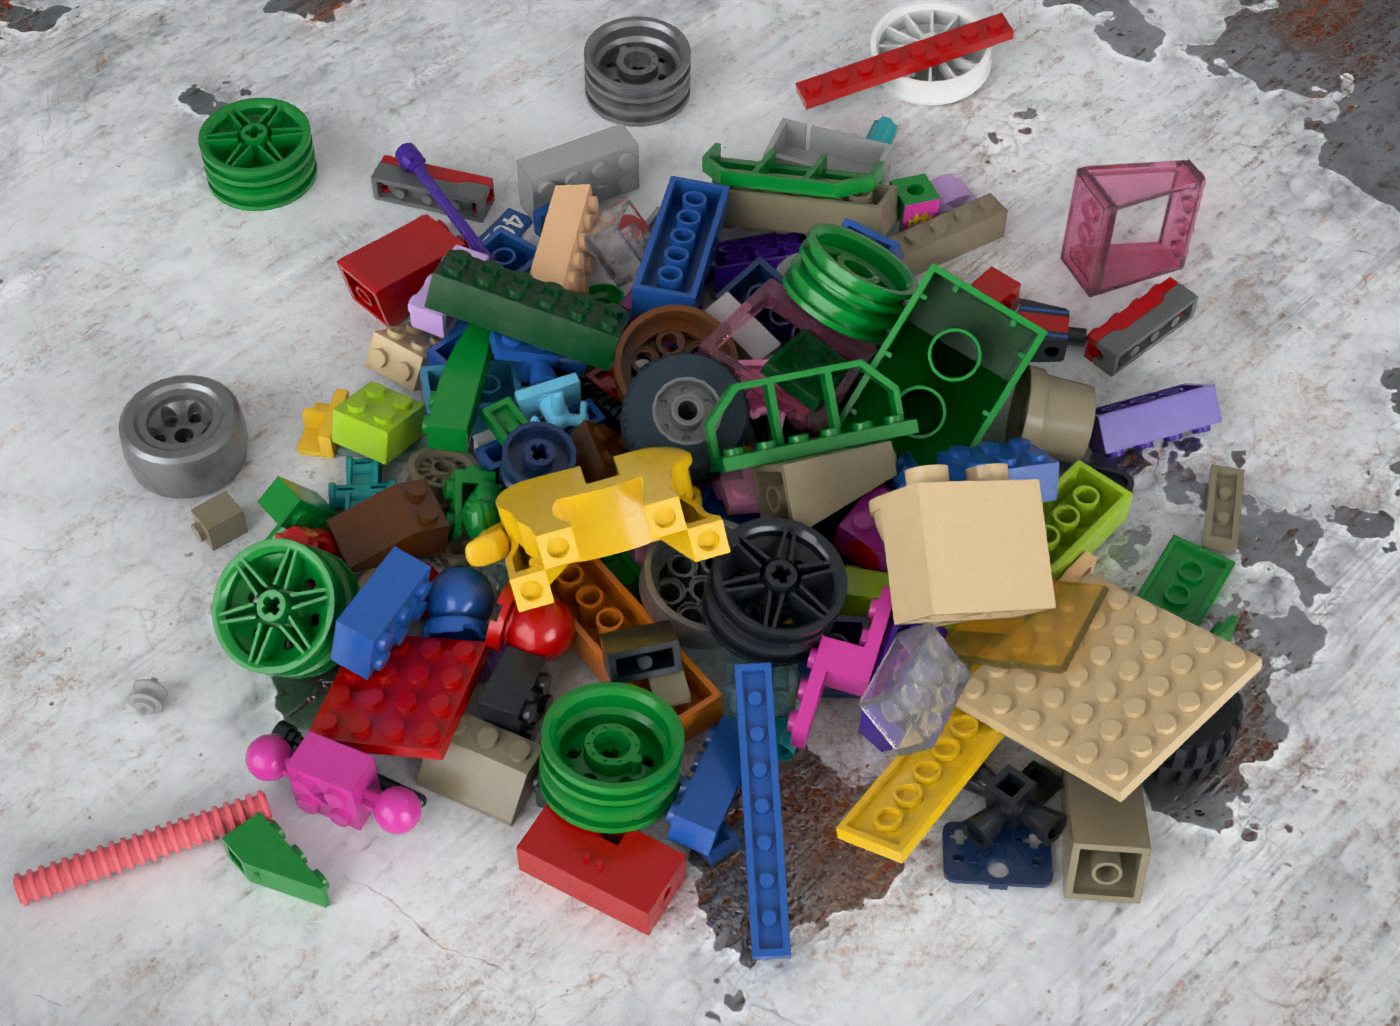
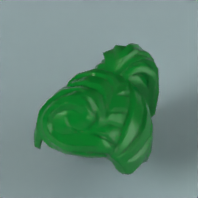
(481, 509)

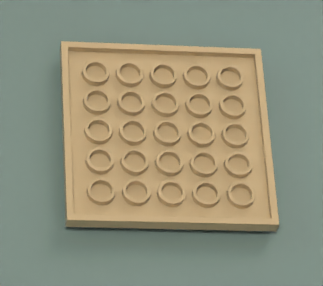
(1125, 699)

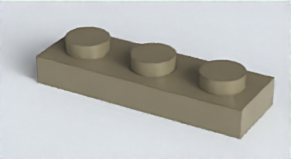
(1223, 508)

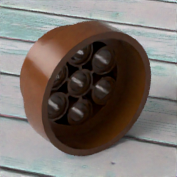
(644, 336)

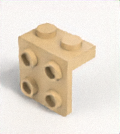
(400, 353)

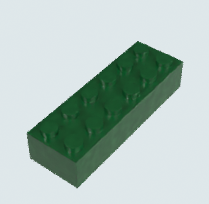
(527, 308)

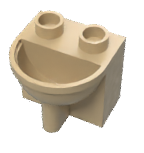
(964, 546)

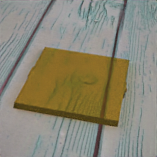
(1032, 641)

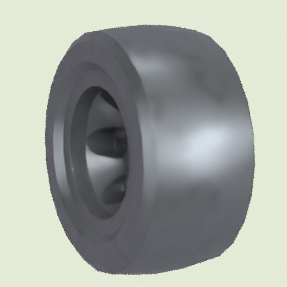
(195, 455)

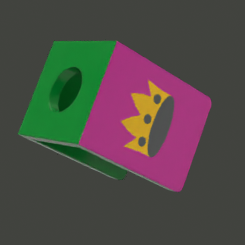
(916, 200)

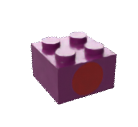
(859, 537)

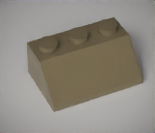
(484, 769)

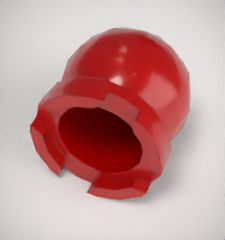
(539, 631)

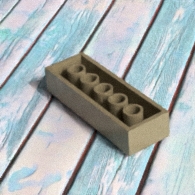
(799, 212)

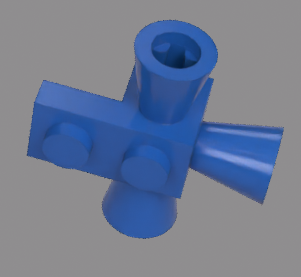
(531, 362)

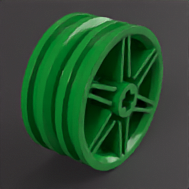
(246, 150)
(849, 282)
(284, 607)
(610, 757)

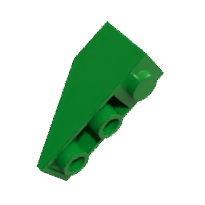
(268, 860)

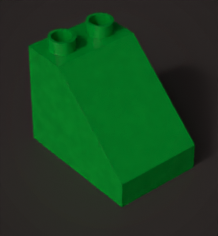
(953, 364)

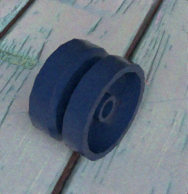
(535, 451)

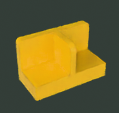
(318, 428)

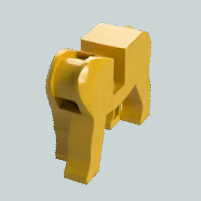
(566, 521)

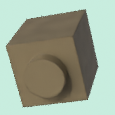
(218, 521)

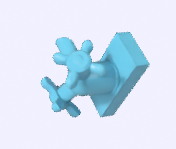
(552, 400)

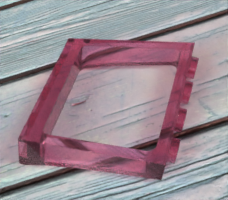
(775, 297)

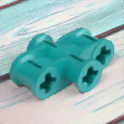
(362, 482)

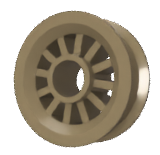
(436, 467)

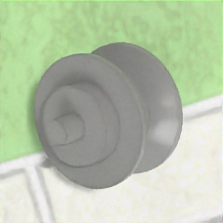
(147, 696)

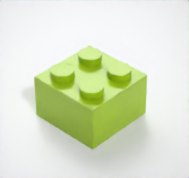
(378, 422)

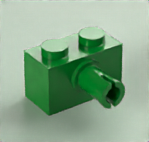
(294, 505)

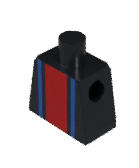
(1056, 323)

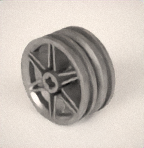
(625, 73)

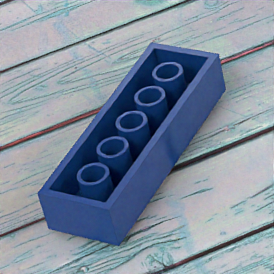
(681, 245)

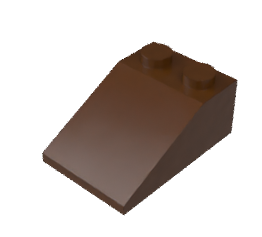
(398, 517)

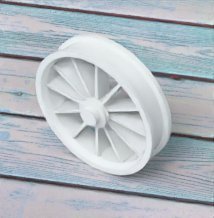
(931, 92)

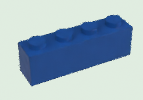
(710, 790)

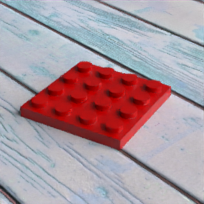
(407, 705)

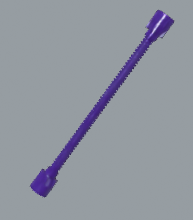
(413, 161)

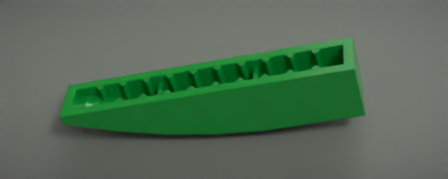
(459, 392)

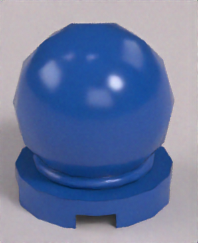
(459, 605)

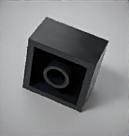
(517, 693)

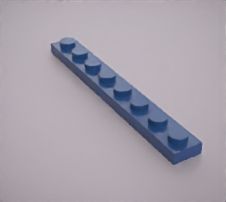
(762, 812)

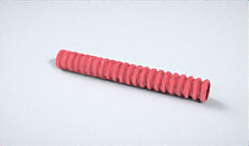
(137, 849)

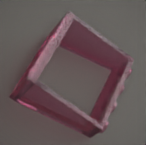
(1092, 215)

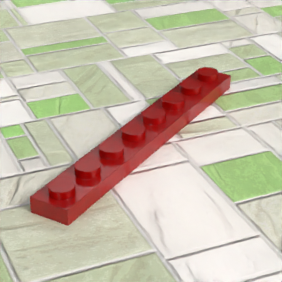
(904, 60)

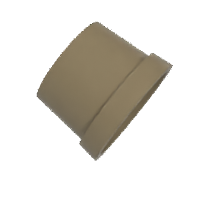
(1052, 414)

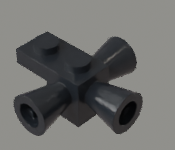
(1012, 801)

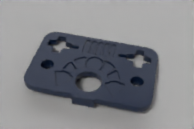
(1005, 849)

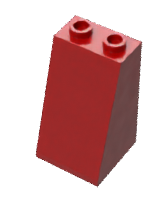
(396, 266)

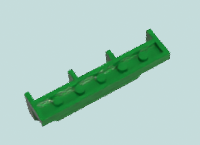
(758, 178)
(800, 444)

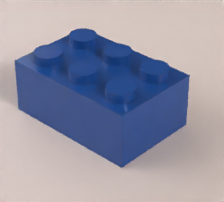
(1023, 460)
(381, 613)

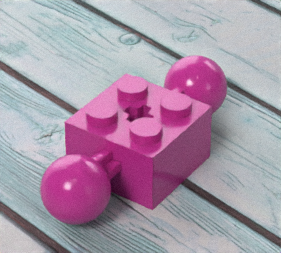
(334, 782)

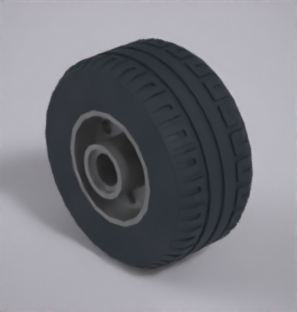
(687, 388)

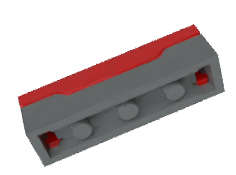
(468, 192)
(1140, 326)

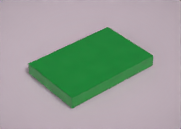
(1186, 580)

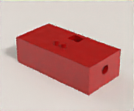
(614, 873)

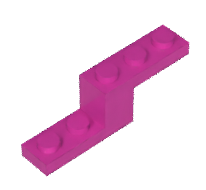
(840, 667)

